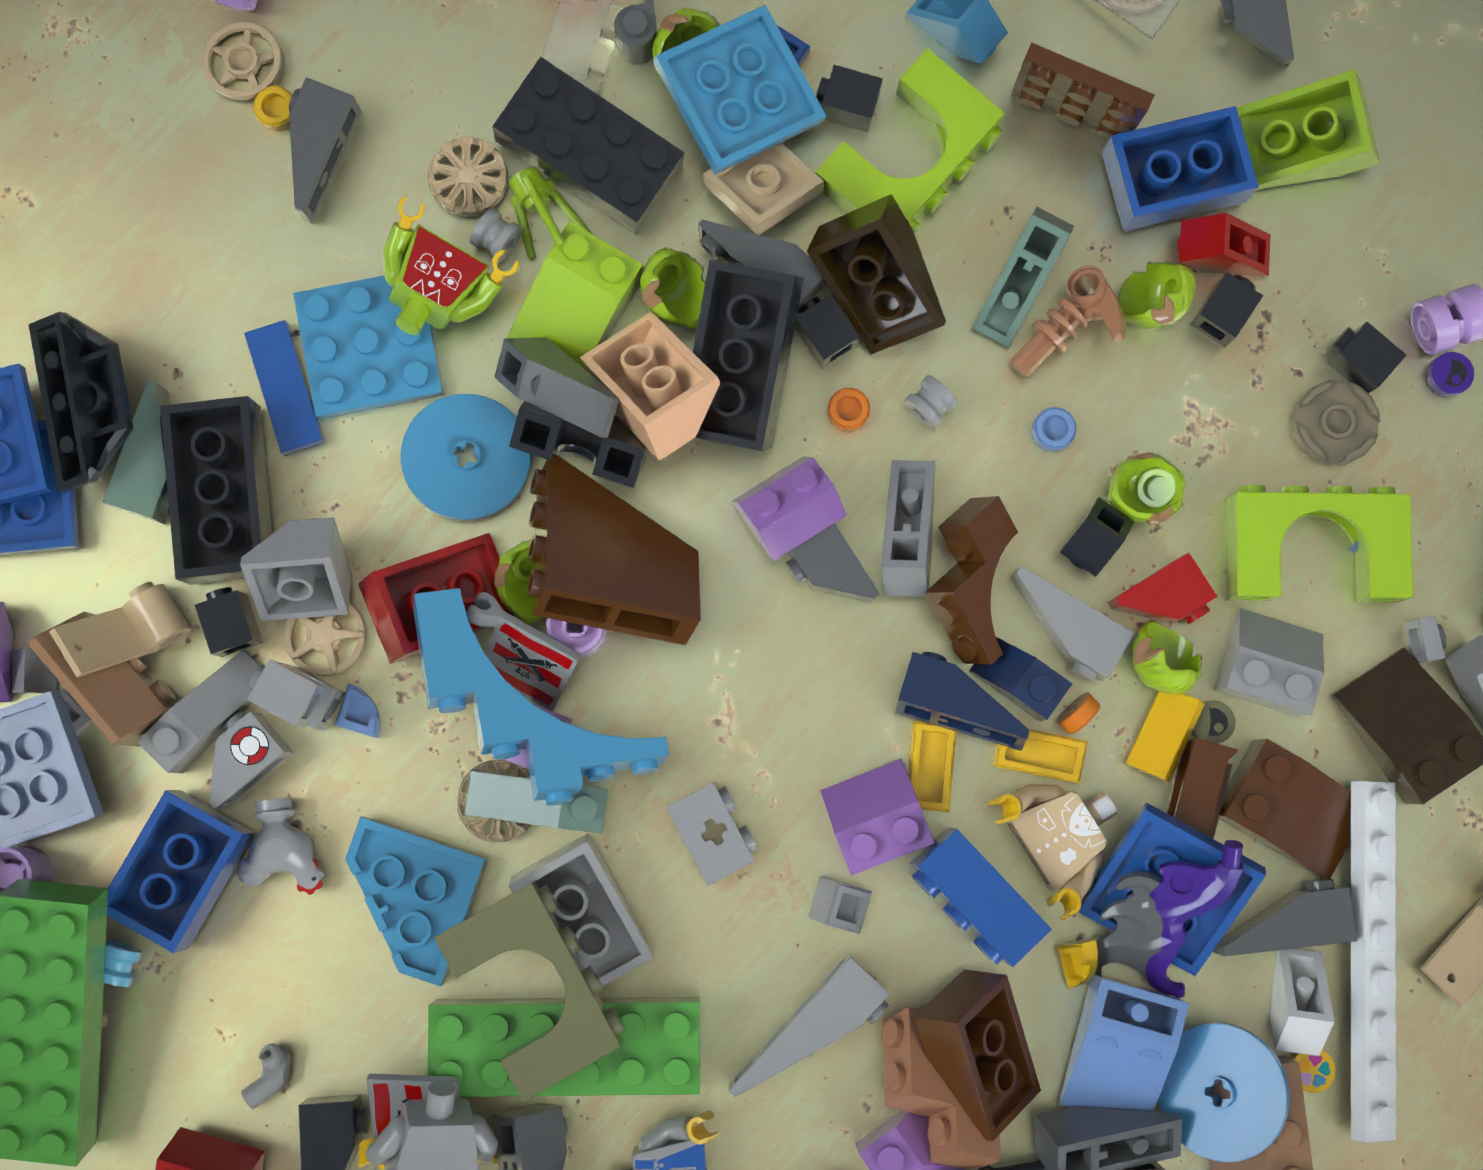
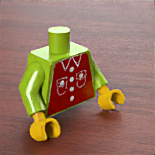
(436, 278)

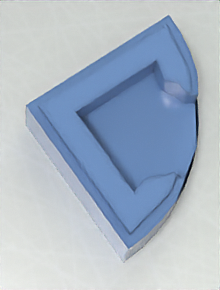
(359, 712)

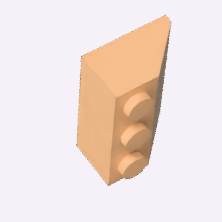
(657, 381)

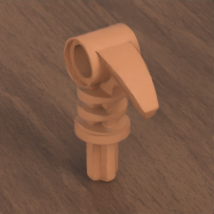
(1089, 301)

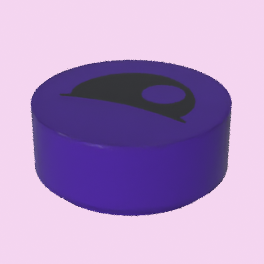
(1450, 374)

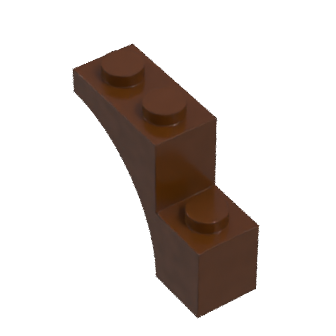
(963, 595)

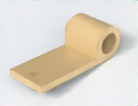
(119, 635)
(1460, 958)

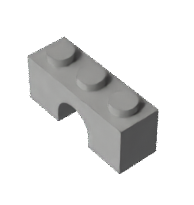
(294, 695)

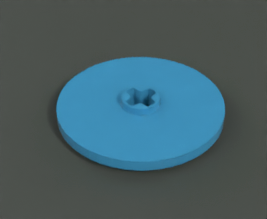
(434, 469)
(1258, 1090)

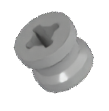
(495, 234)
(931, 402)

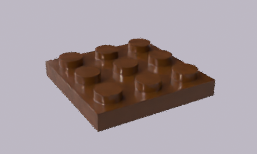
(1080, 93)

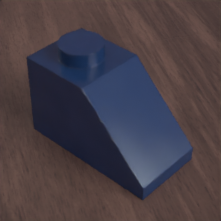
(1024, 681)

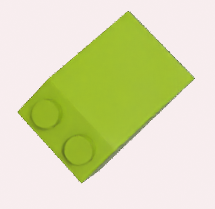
(1310, 132)
(578, 293)

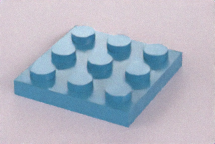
(739, 89)
(359, 353)

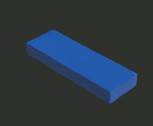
(284, 387)

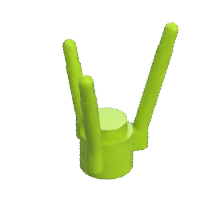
(533, 193)

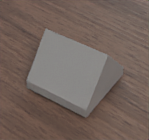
(30, 673)

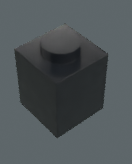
(849, 97)
(1227, 308)
(825, 330)
(1365, 356)
(1097, 537)
(228, 622)

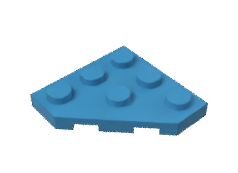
(413, 892)

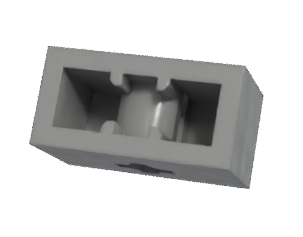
(712, 859)

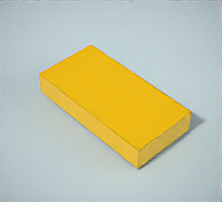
(1165, 734)
(1045, 756)
(932, 765)

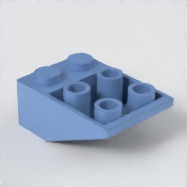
(1123, 1046)

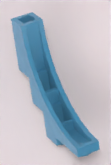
(506, 722)

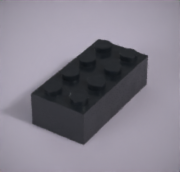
(588, 145)
(747, 344)
(215, 486)

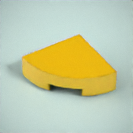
(1078, 961)

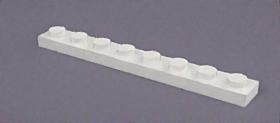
(1373, 962)

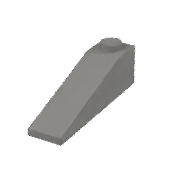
(829, 1013)

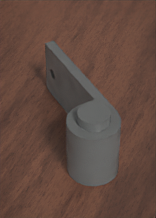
(635, 31)

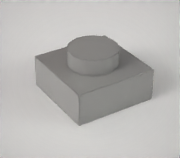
(1425, 639)

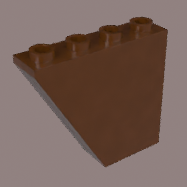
(607, 561)

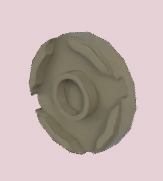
(1335, 422)

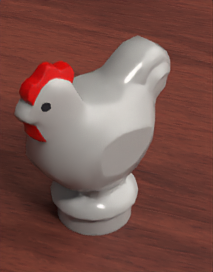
(280, 849)

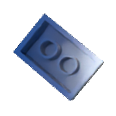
(1179, 168)
(176, 870)
(978, 898)

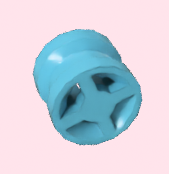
(119, 962)

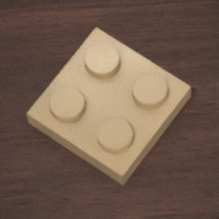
(765, 187)

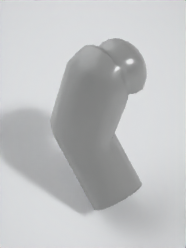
(273, 1075)

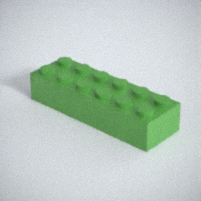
(50, 1019)
(654, 1059)

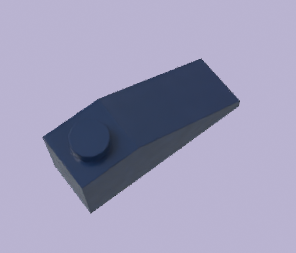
(950, 699)

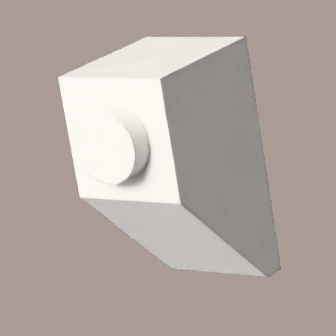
(1300, 1002)

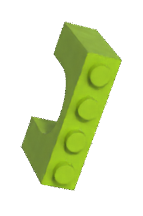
(960, 117)
(1376, 519)

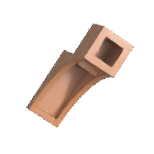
(917, 1088)

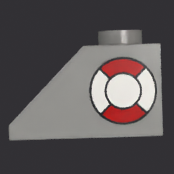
(244, 757)

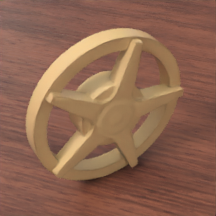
(241, 60)
(325, 636)

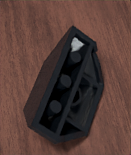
(80, 397)

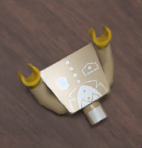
(1059, 837)

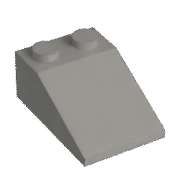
(591, 907)

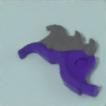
(1153, 916)

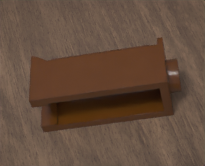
(1201, 785)

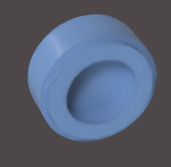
(1054, 429)

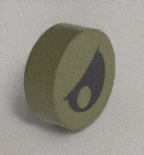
(1215, 722)

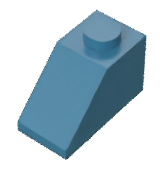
(961, 26)

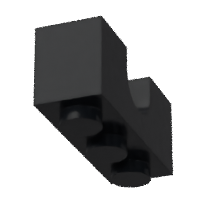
(544, 434)

